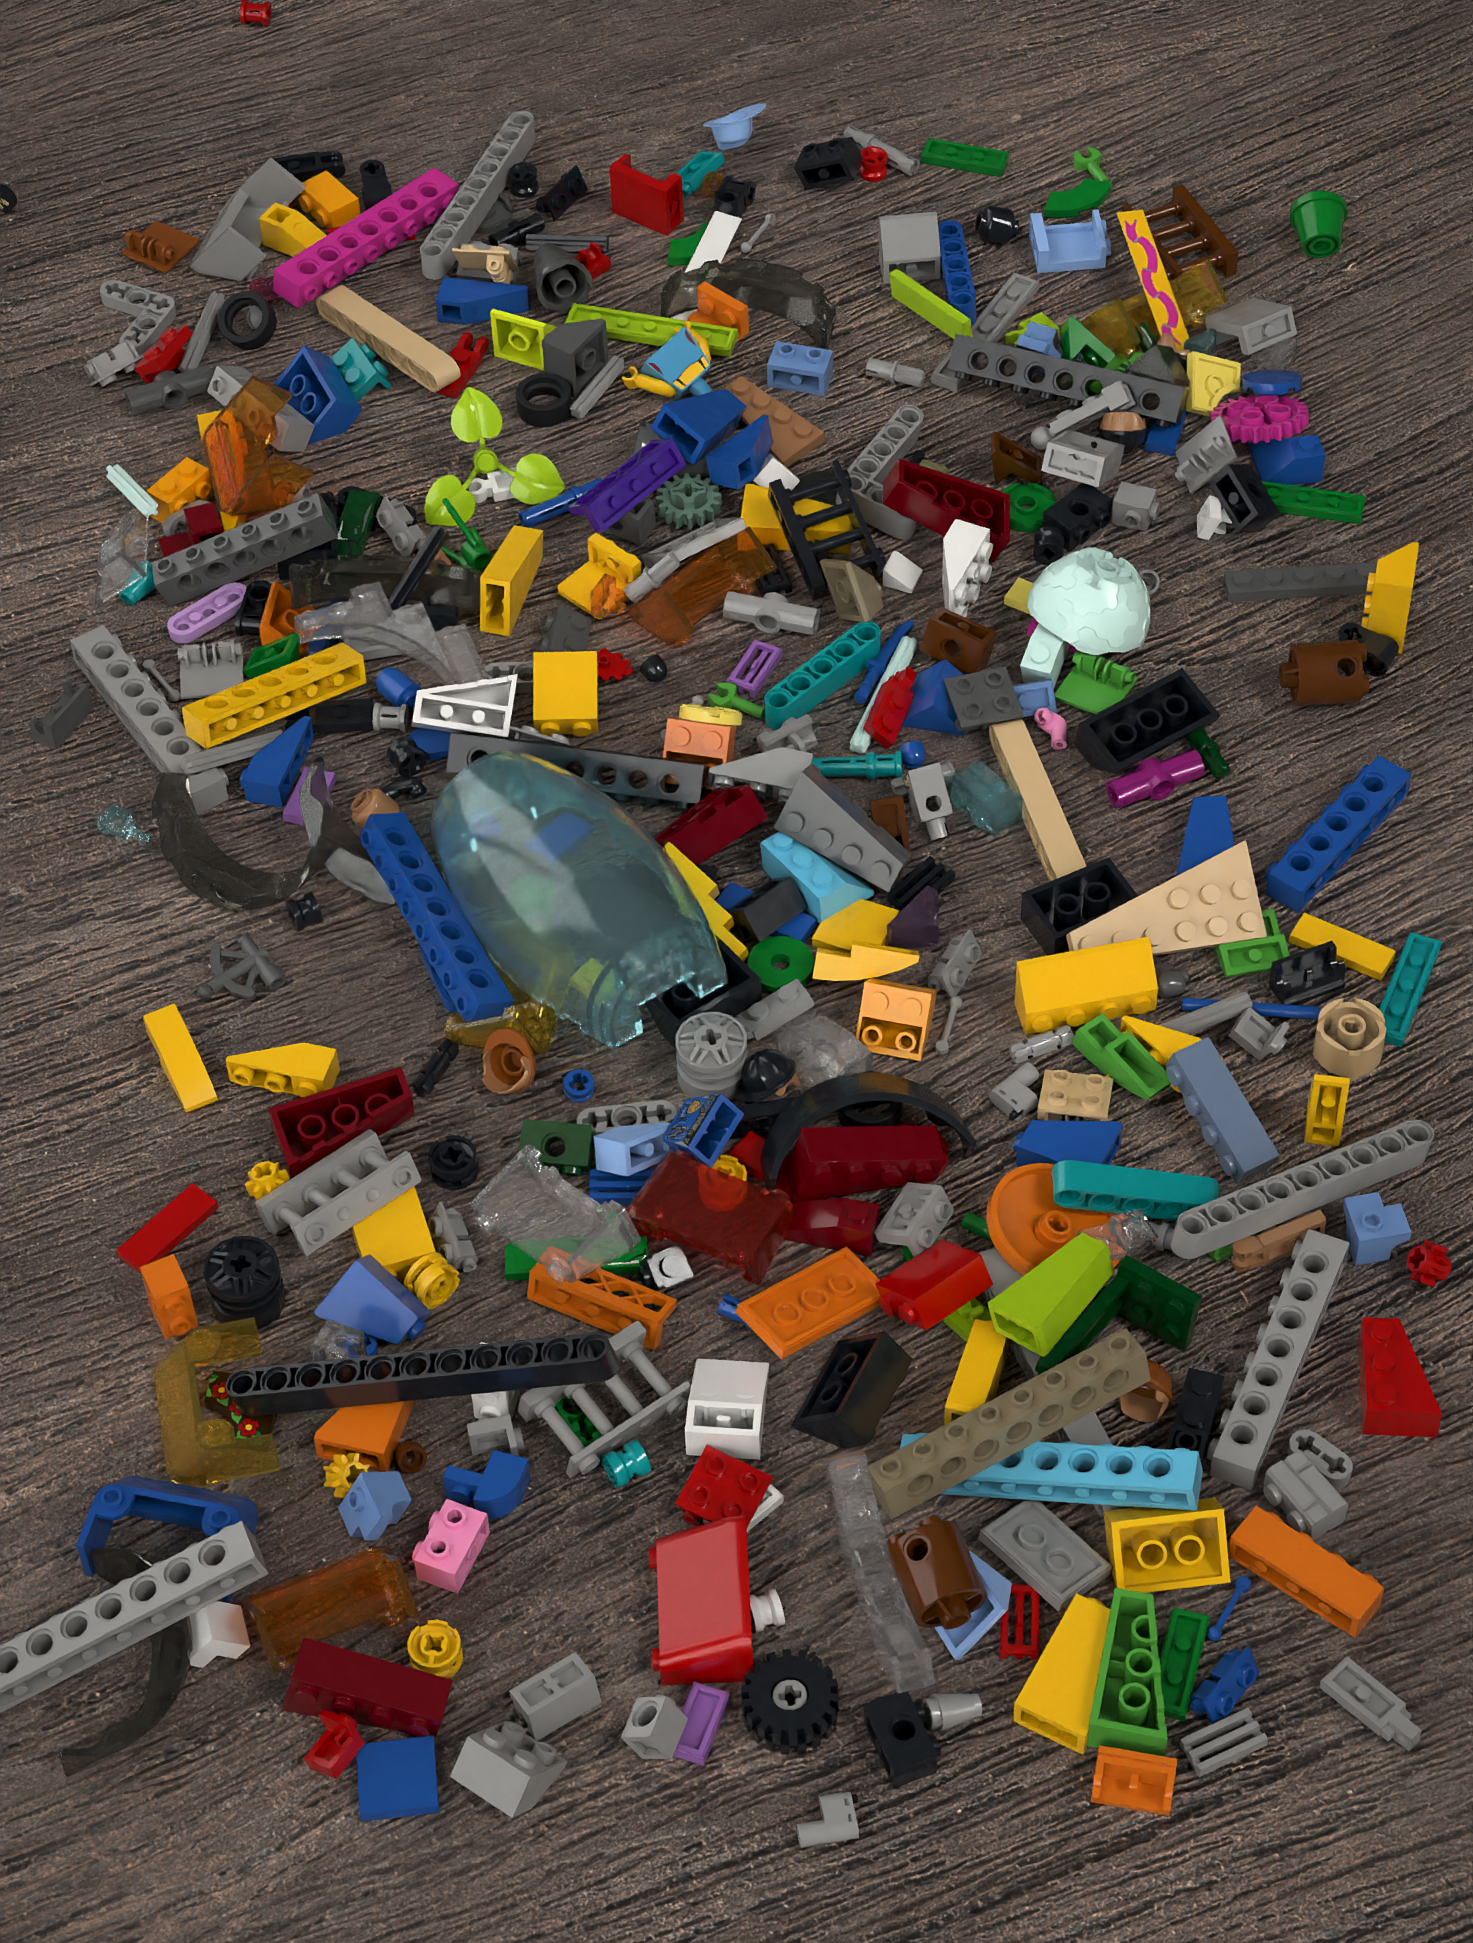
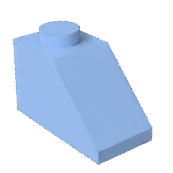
(631, 1148)

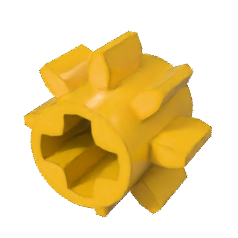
(265, 1178)
(343, 1473)

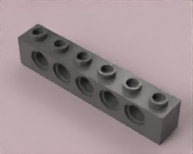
(244, 550)

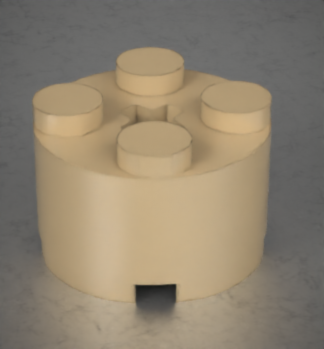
(1349, 1038)

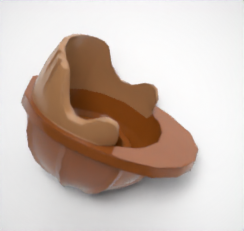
(508, 1062)
(1150, 1399)

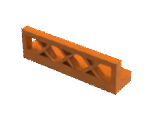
(598, 1305)

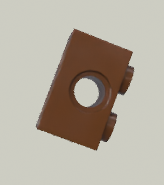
(975, 641)

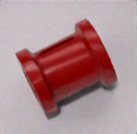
(264, 11)

